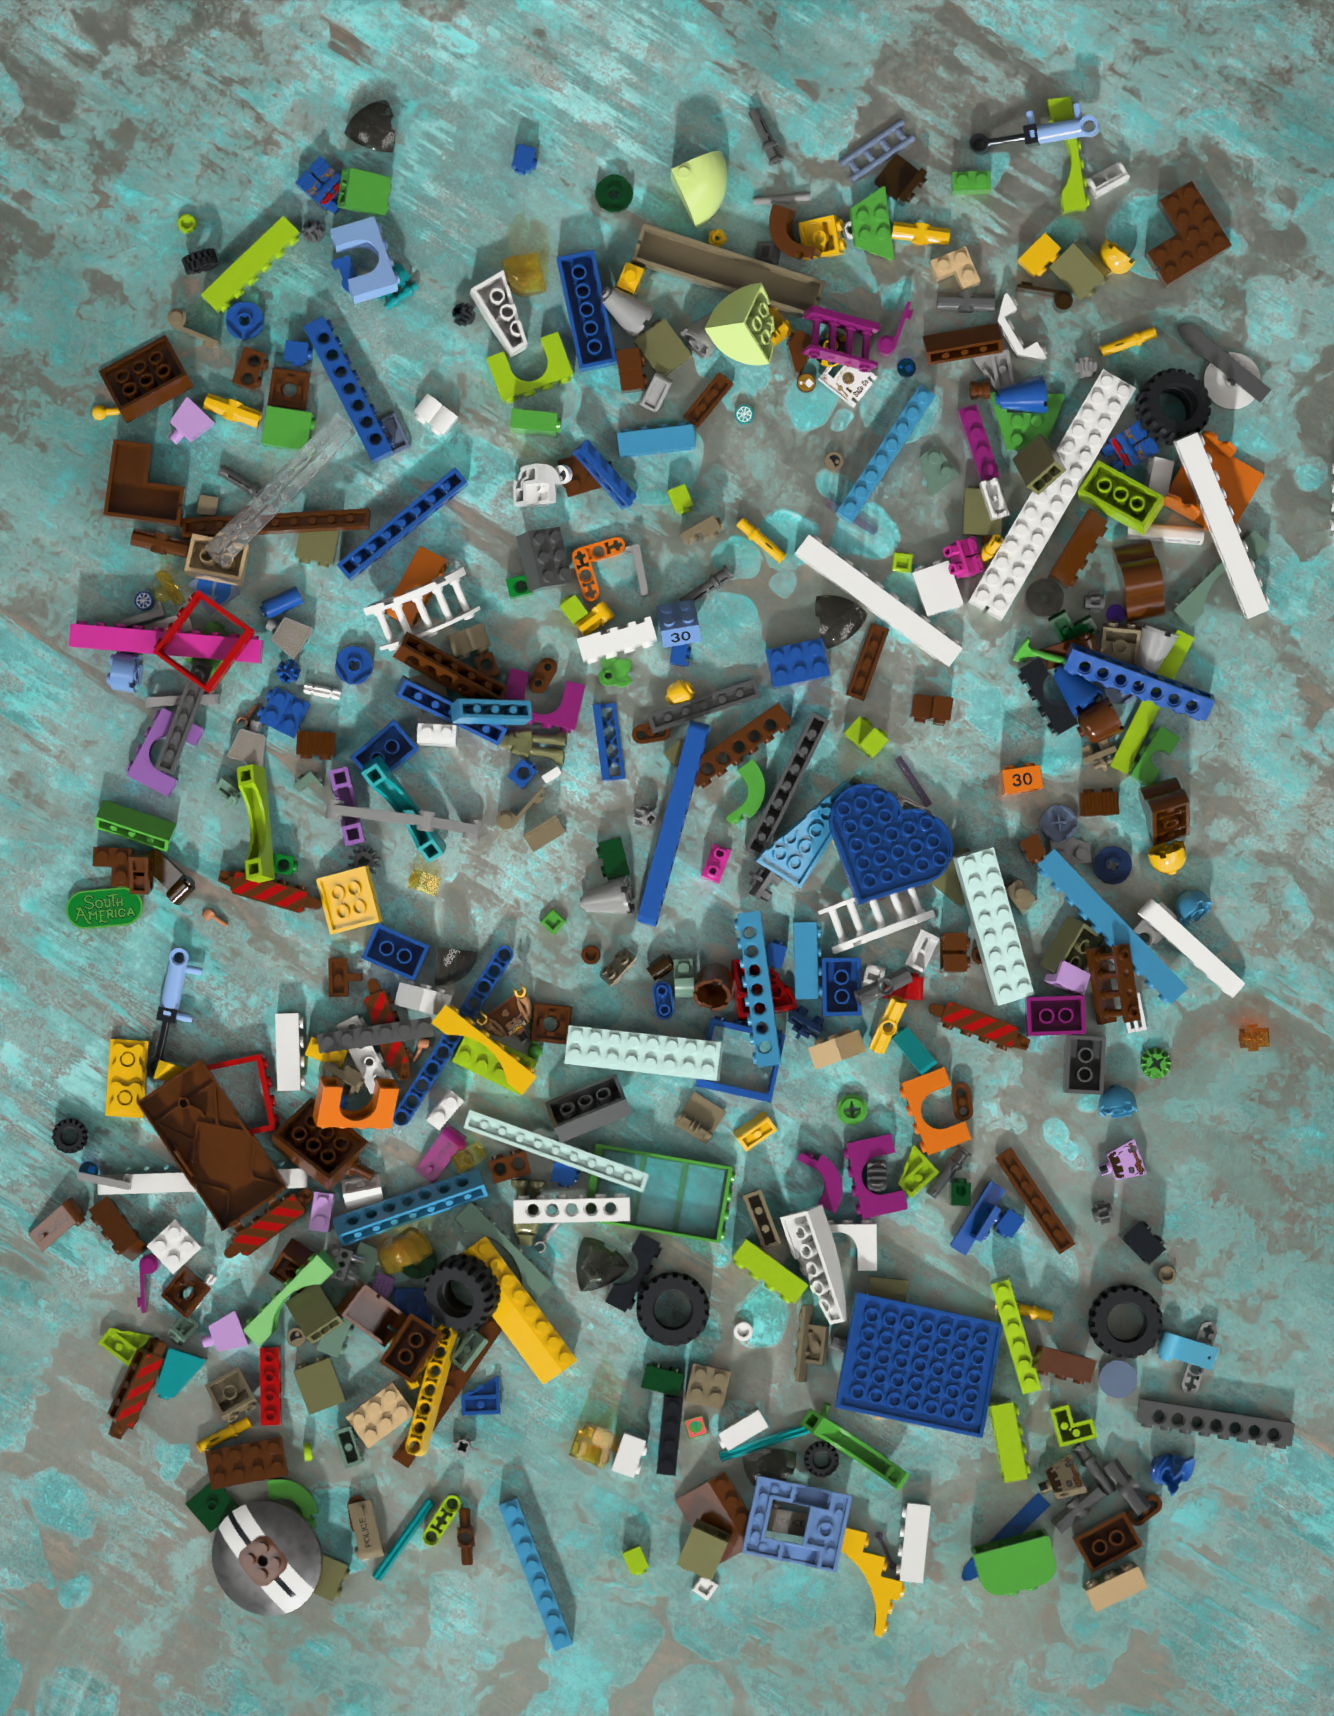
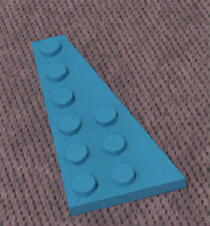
(802, 845)

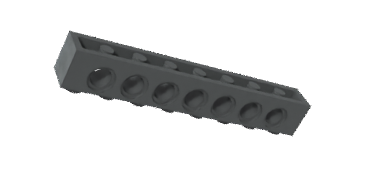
(787, 784)
(1284, 1428)

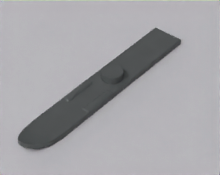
(1223, 362)

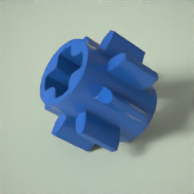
(288, 671)

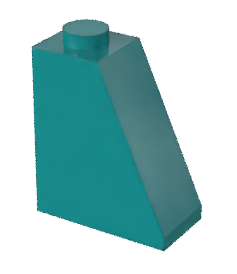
(913, 1050)
(177, 1372)

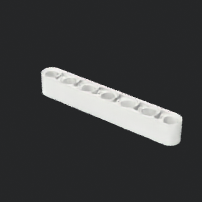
(1191, 948)

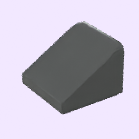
(768, 252)

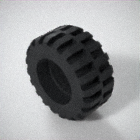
(1183, 387)
(476, 1278)
(646, 1309)
(1151, 1321)

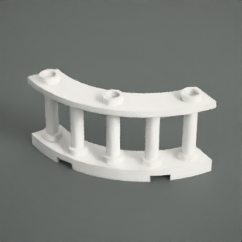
(416, 595)
(882, 928)

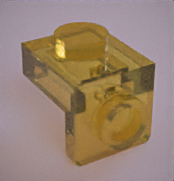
(424, 882)

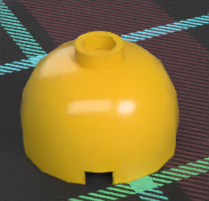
(1115, 257)
(1167, 857)

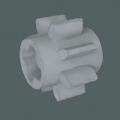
(1085, 367)
(644, 816)
(464, 1440)

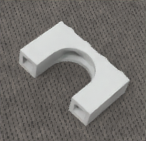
(865, 1239)

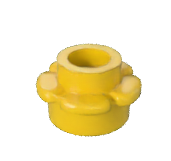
(722, 238)

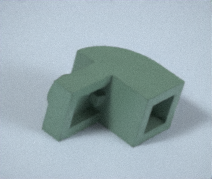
(683, 978)

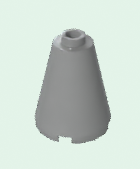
(627, 309)
(698, 339)
(1154, 646)
(610, 897)

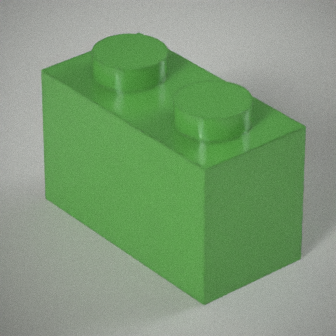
(970, 182)

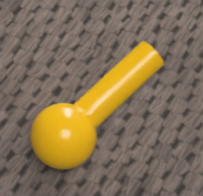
(100, 412)

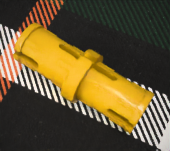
(990, 549)

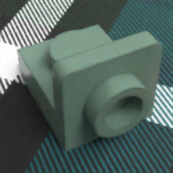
(182, 1330)

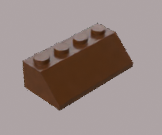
(1077, 549)

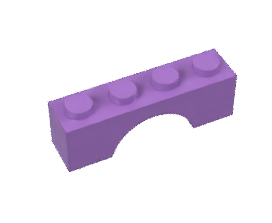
(344, 791)

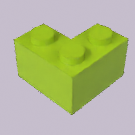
(866, 738)
(1070, 1431)

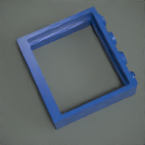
(739, 1025)

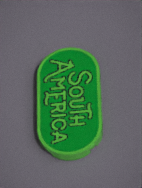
(104, 908)

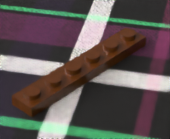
(1035, 1200)

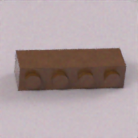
(962, 344)

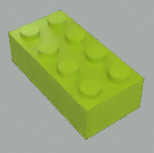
(1121, 497)
(483, 1062)
(770, 1271)
(1007, 1441)

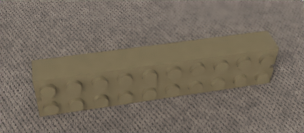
(724, 269)

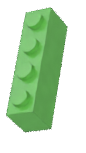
(135, 825)

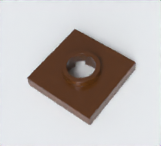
(279, 379)
(560, 1013)
(174, 1292)

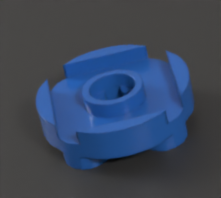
(244, 331)
(343, 663)

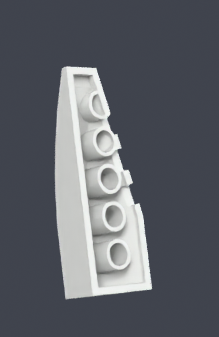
(816, 1252)

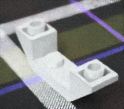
(1033, 352)

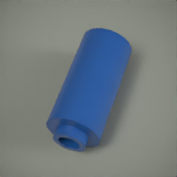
(281, 603)

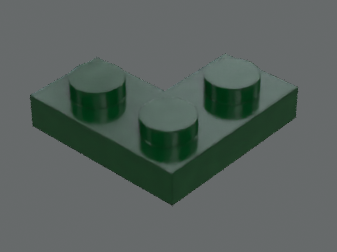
(1067, 630)

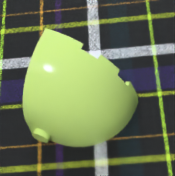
(701, 185)
(743, 325)

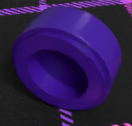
(1115, 612)

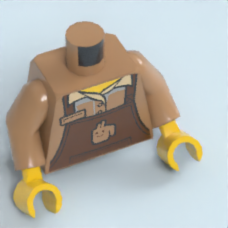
(509, 1016)

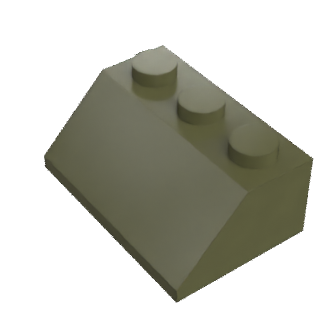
(1071, 945)

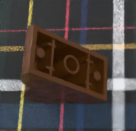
(1139, 580)
(1165, 810)

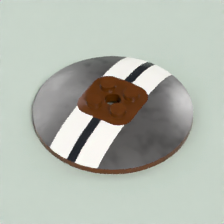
(291, 1552)

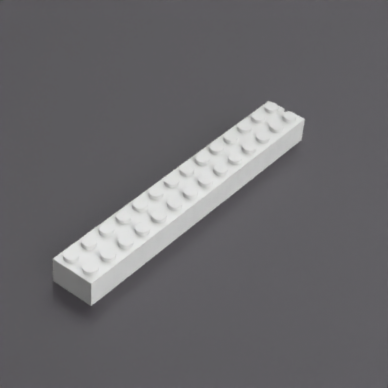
(1044, 511)

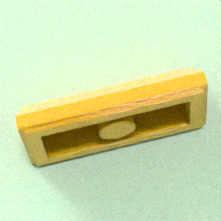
(166, 1070)
(755, 1131)

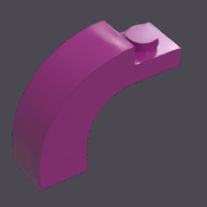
(833, 1186)

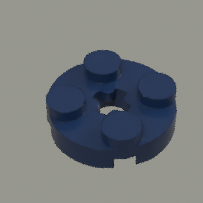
(1117, 855)

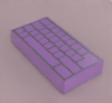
(383, 1284)

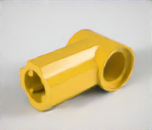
(599, 616)

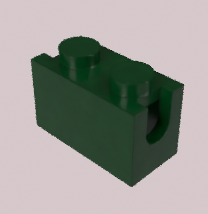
(613, 858)
(959, 1192)
(662, 1380)

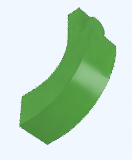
(756, 789)
(297, 1492)

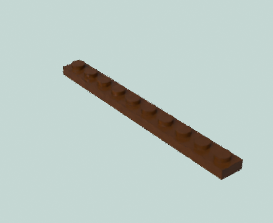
(286, 522)
(453, 1386)

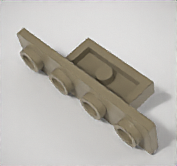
(812, 1344)

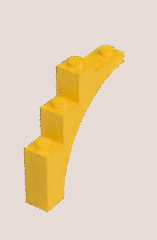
(872, 1565)

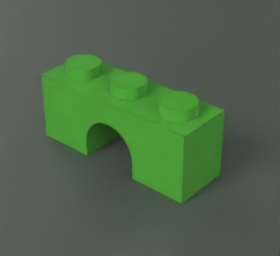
(1161, 740)

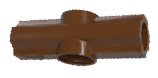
(160, 543)

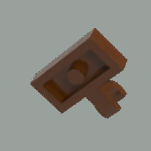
(340, 977)

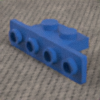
(979, 1219)

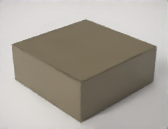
(207, 505)

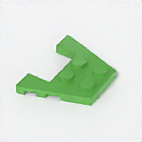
(1022, 428)

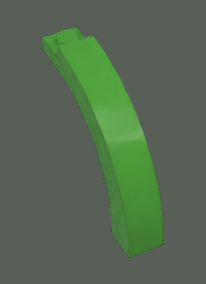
(855, 1448)

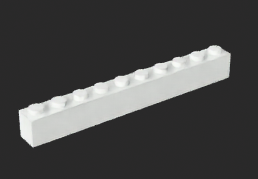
(1221, 525)
(878, 601)

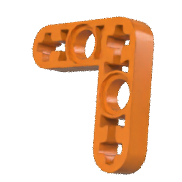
(591, 558)

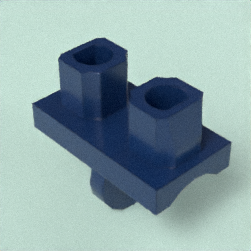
(803, 1025)

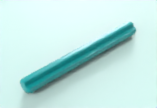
(763, 1442)
(403, 1539)

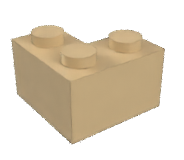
(957, 264)
(836, 1048)

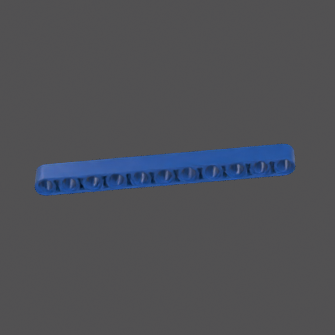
(673, 823)
(452, 1045)

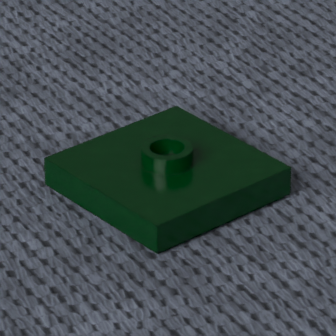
(211, 1506)

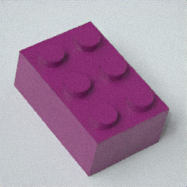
(1055, 1015)

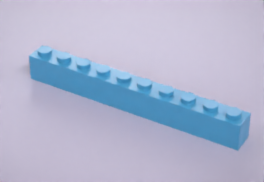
(1111, 925)

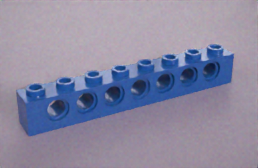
(322, 327)
(402, 524)
(1132, 673)

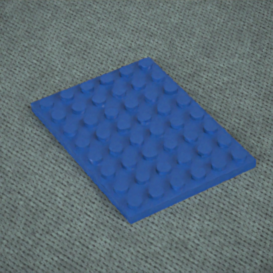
(918, 1365)

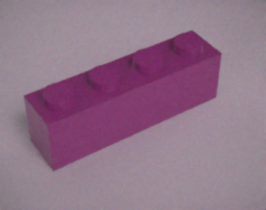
(978, 443)

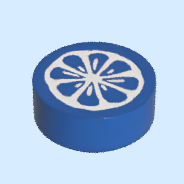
(144, 600)

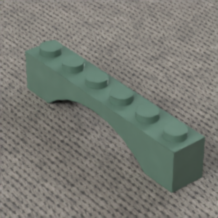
(1193, 605)
(474, 1222)
(334, 1342)

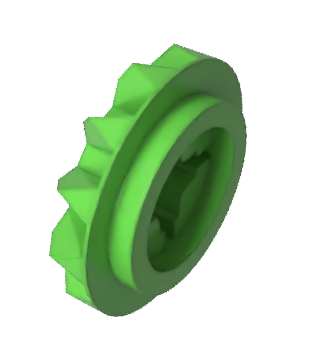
(1146, 1062)
(858, 1116)

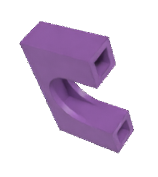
(143, 768)

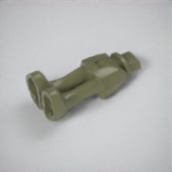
(522, 741)
(527, 1231)

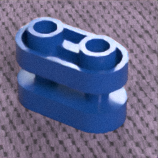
(663, 1000)

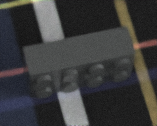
(588, 1108)

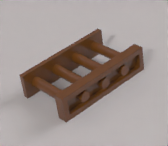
(1101, 984)

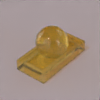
(167, 589)
(468, 1157)

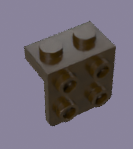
(901, 180)

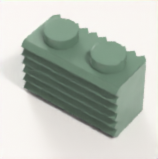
(348, 1446)

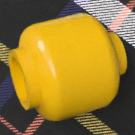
(679, 692)

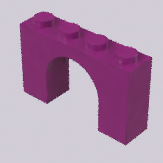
(567, 713)
(859, 1154)

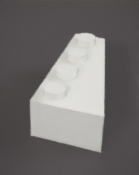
(499, 310)
(617, 640)

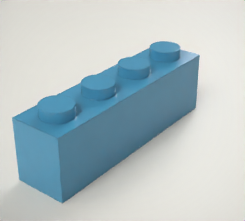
(656, 441)
(491, 711)
(806, 960)

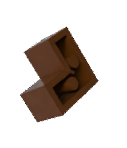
(630, 370)
(931, 708)
(117, 860)

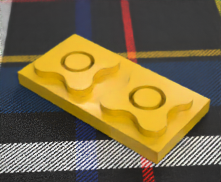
(126, 1077)

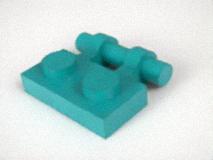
(407, 290)

